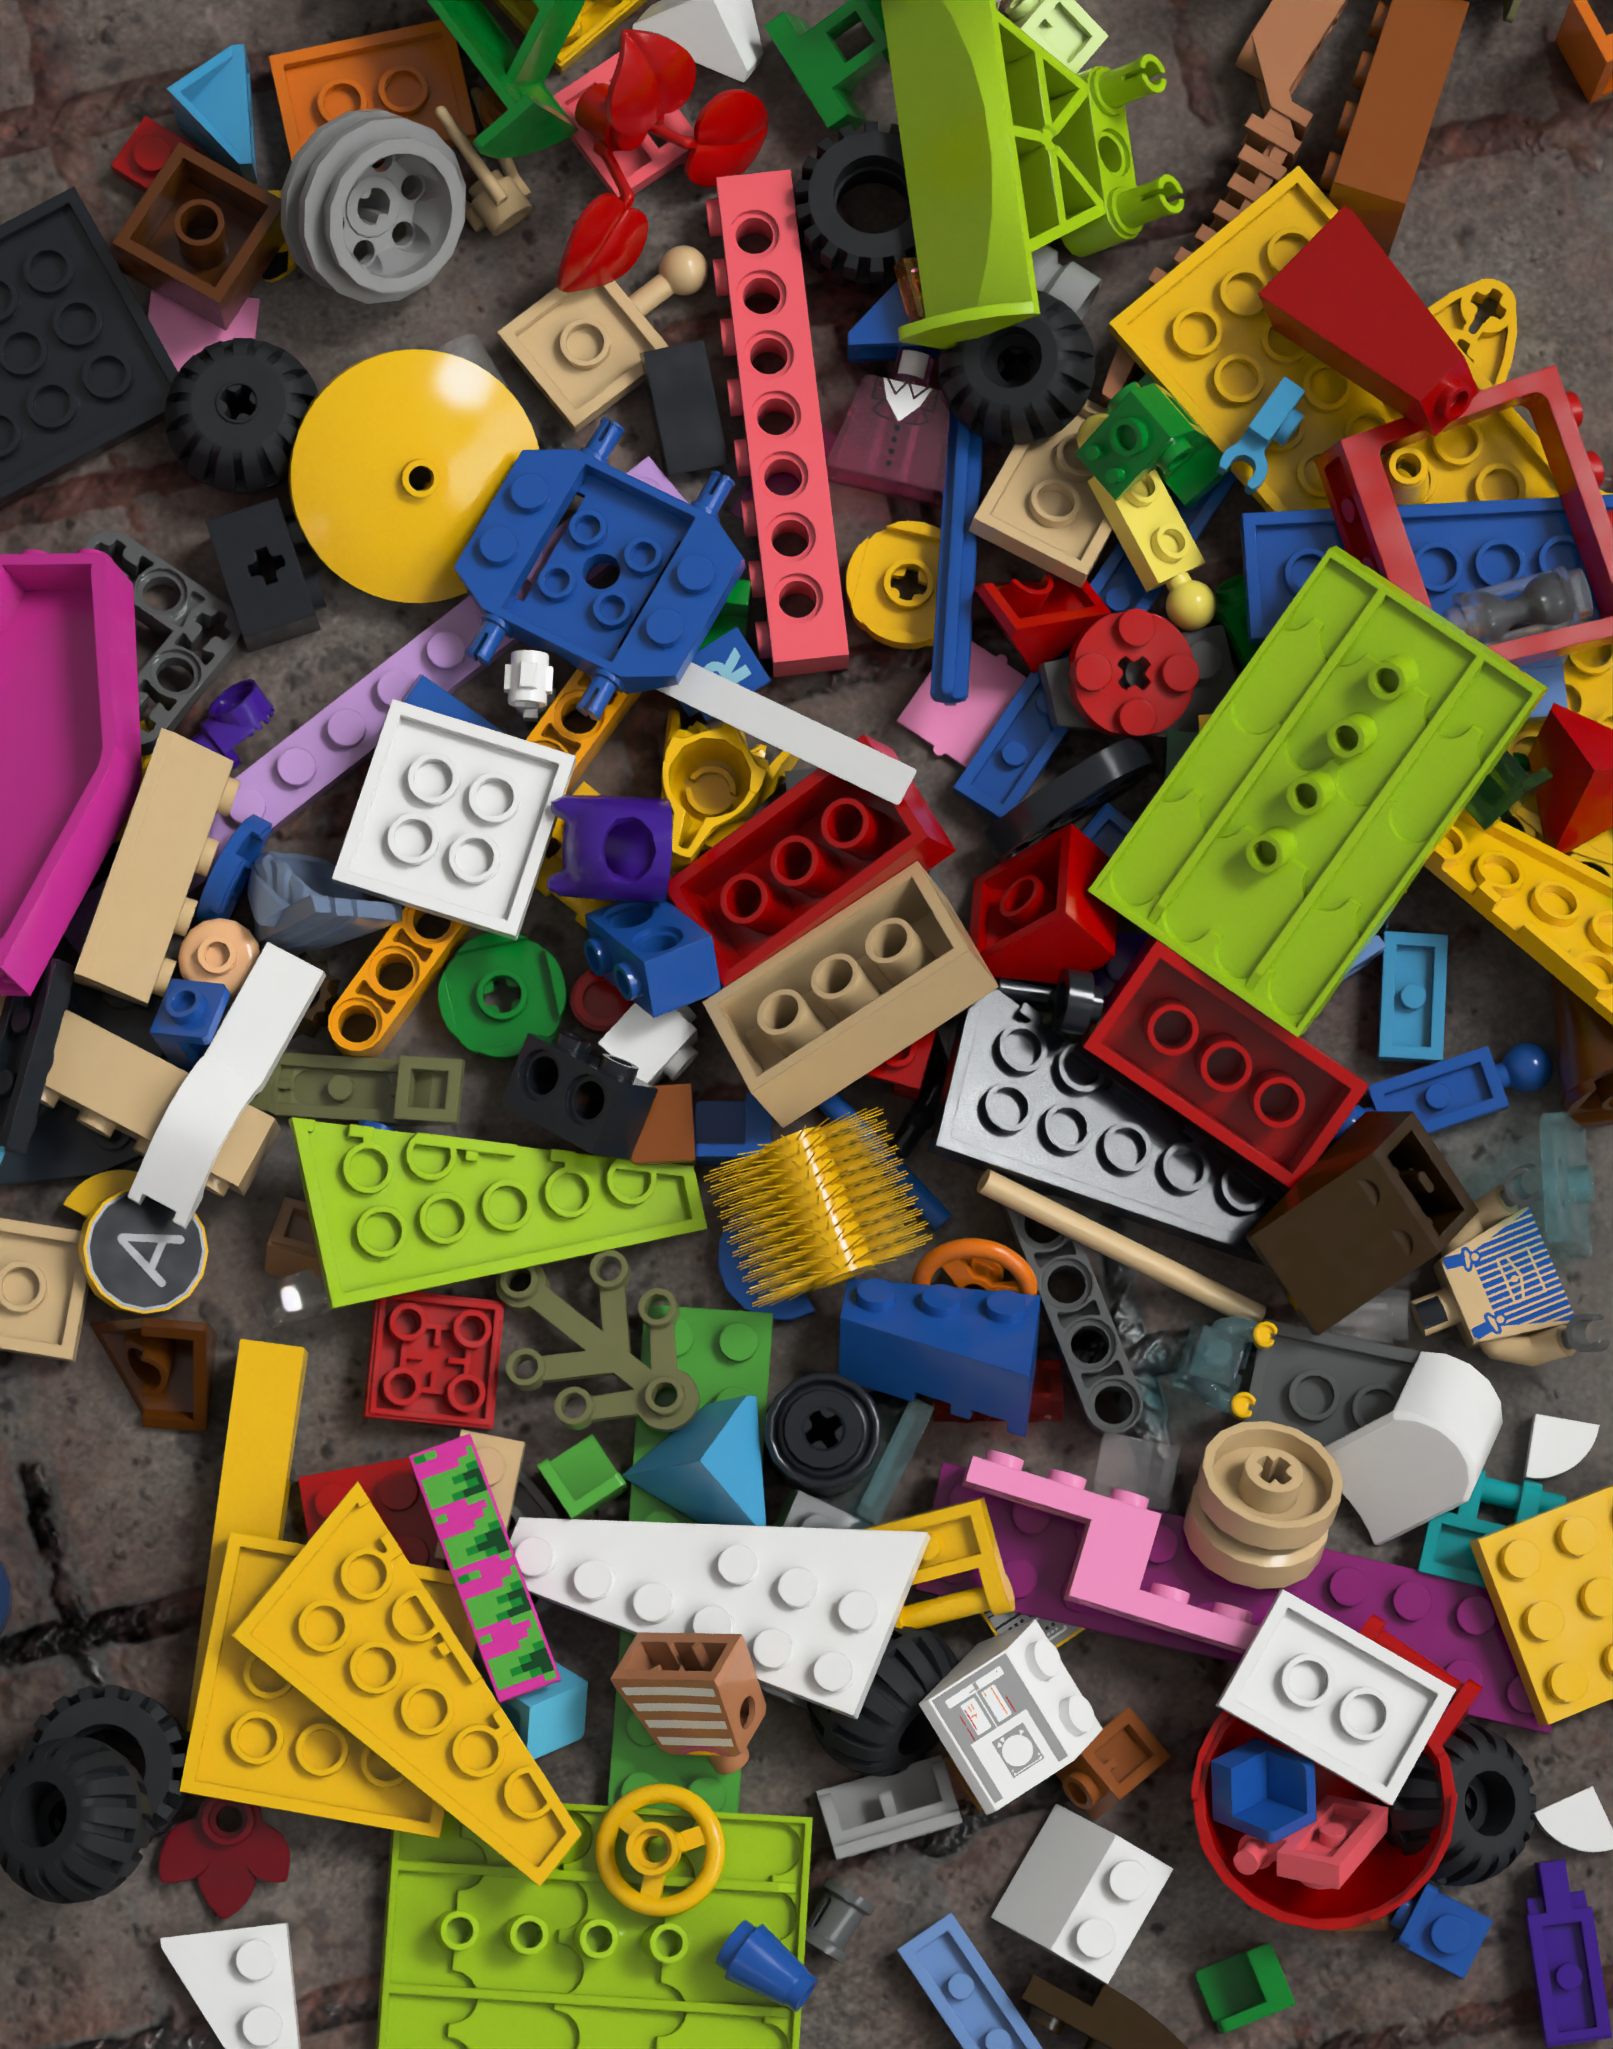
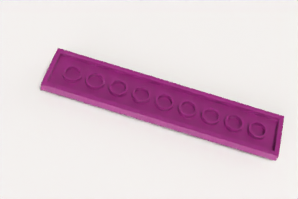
(1431, 1614)

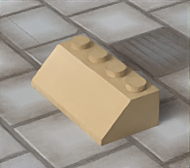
(154, 870)

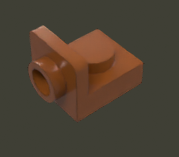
(1112, 1764)

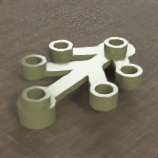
(605, 1350)

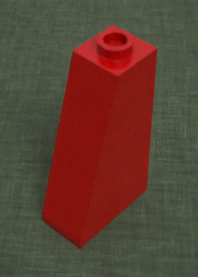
(1368, 324)

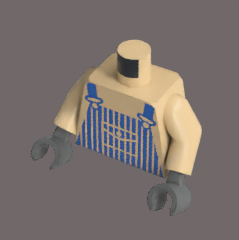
(1504, 1285)

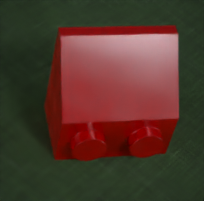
(1037, 911)

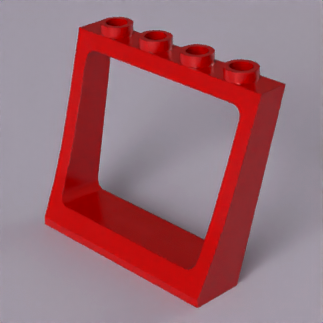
(1377, 537)

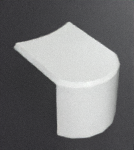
(1422, 1452)

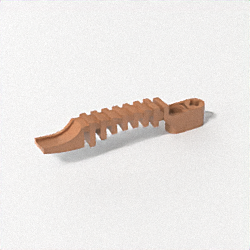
(1278, 59)

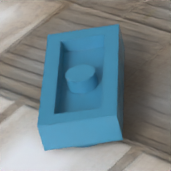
(1412, 997)

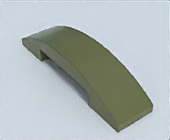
(364, 1088)

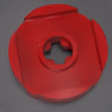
(1095, 674)

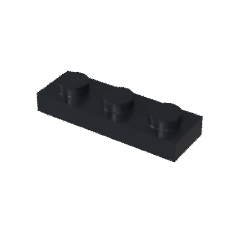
(27, 1052)

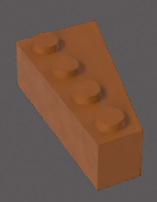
(1394, 111)

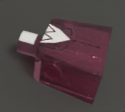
(895, 435)

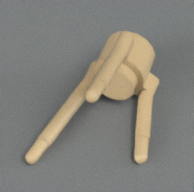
(497, 200)

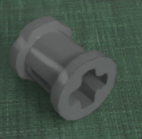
(835, 1920)

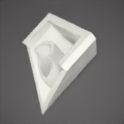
(714, 32)

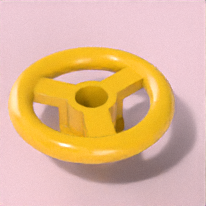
(623, 1816)

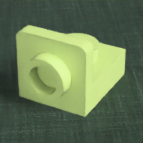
(1059, 28)

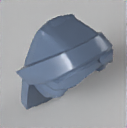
(302, 907)

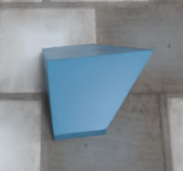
(217, 110)
(710, 1466)

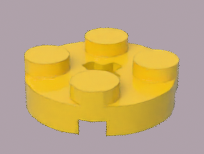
(876, 604)

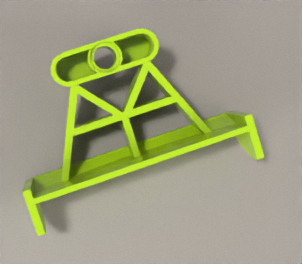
(1007, 158)

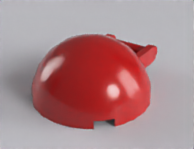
(1386, 1875)

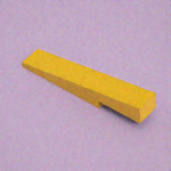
(255, 1462)

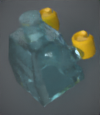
(1216, 1355)

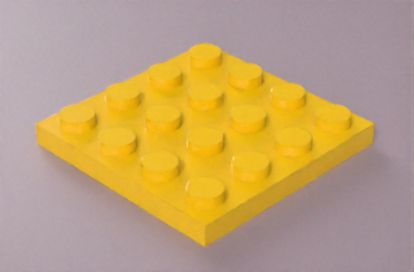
(271, 1744)

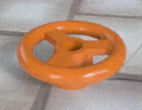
(977, 1265)

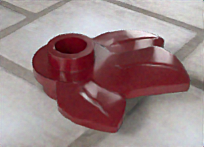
(223, 1860)

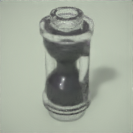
(1547, 603)

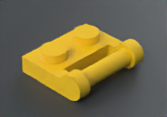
(958, 1543)

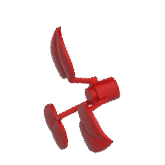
(650, 81)

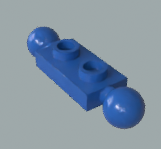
(1458, 1087)

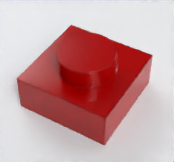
(145, 153)

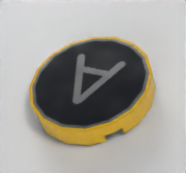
(139, 1255)

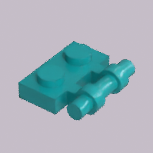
(1446, 1538)

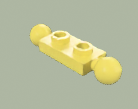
(1156, 542)

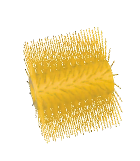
(818, 1207)

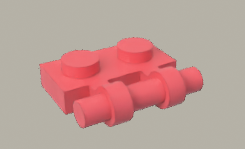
(1323, 1851)

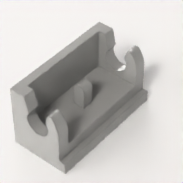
(889, 1809)

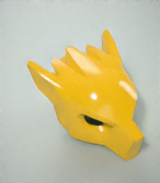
(713, 784)

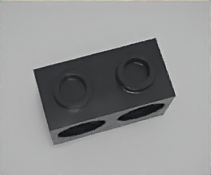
(579, 1095)

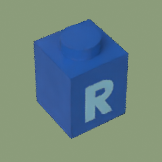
(733, 660)

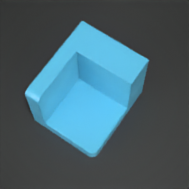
(549, 1715)

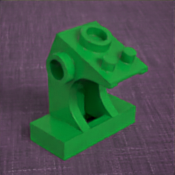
(821, 65)
(1148, 433)

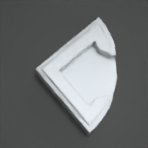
(1556, 1446)
(1577, 1822)

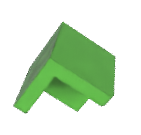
(583, 1478)

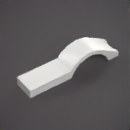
(225, 1081)

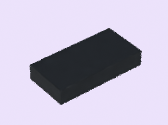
(684, 408)

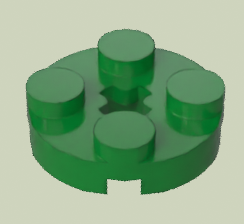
(471, 977)

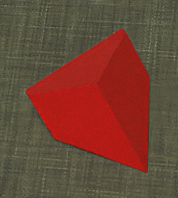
(1041, 615)
(1580, 795)

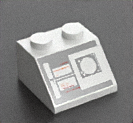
(1010, 1715)

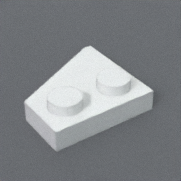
(241, 1984)

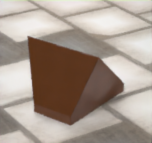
(164, 1368)

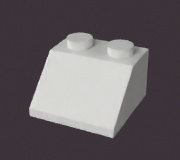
(1082, 1893)

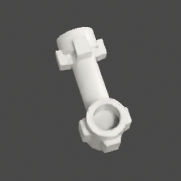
(529, 683)

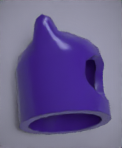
(614, 848)

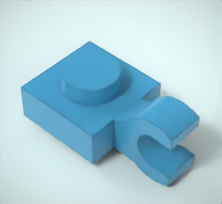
(1275, 422)

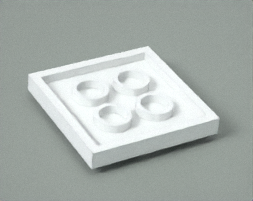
(453, 819)

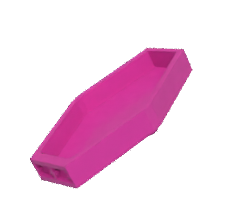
(63, 743)

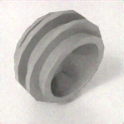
(340, 199)

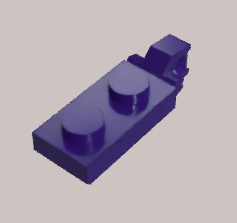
(1565, 1960)

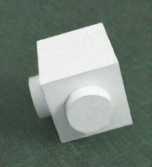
(653, 1044)

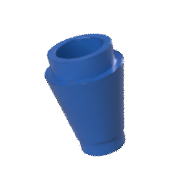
(765, 1966)

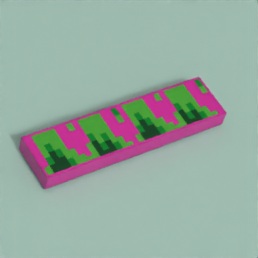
(484, 1568)

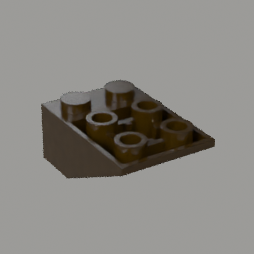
(1361, 1218)

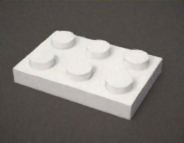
(1336, 1697)

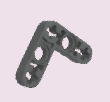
(178, 626)

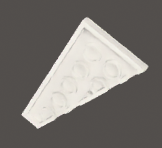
(803, 1598)

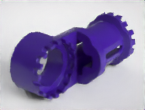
(233, 718)

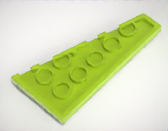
(444, 1210)

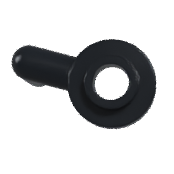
(1073, 999)

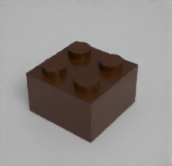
(201, 236)

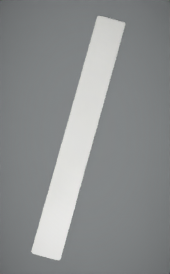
(793, 733)

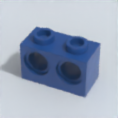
(652, 954)

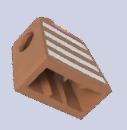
(694, 1694)

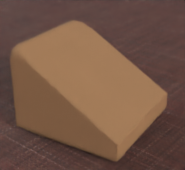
(292, 1242)

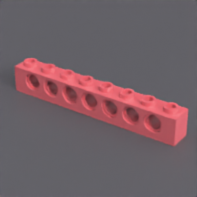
(766, 206)

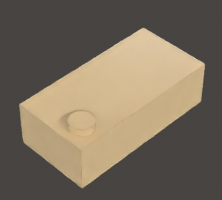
(849, 994)

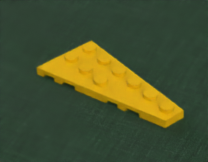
(1538, 900)
(384, 1663)

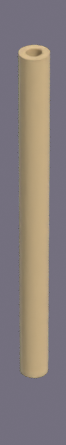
(1118, 1247)

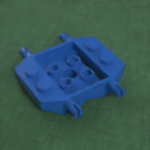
(669, 555)

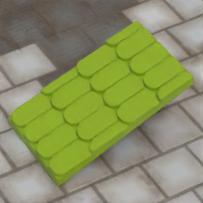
(1317, 790)
(507, 1964)

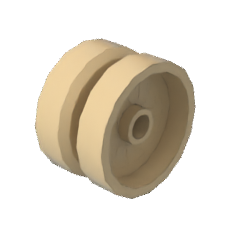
(1263, 1504)

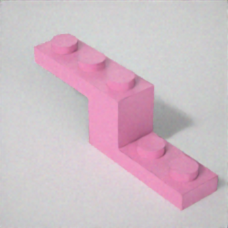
(1111, 1551)

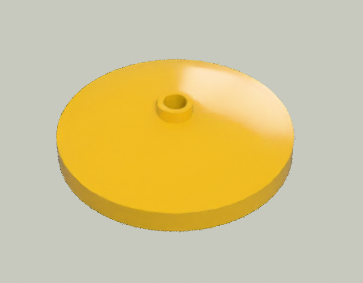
(357, 459)

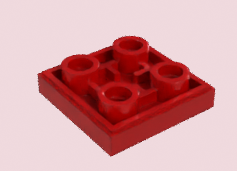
(434, 1360)

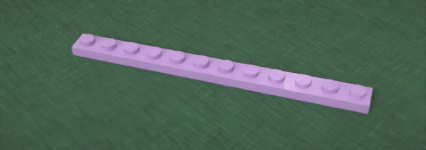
(350, 727)

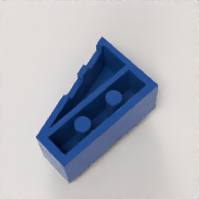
(943, 1344)

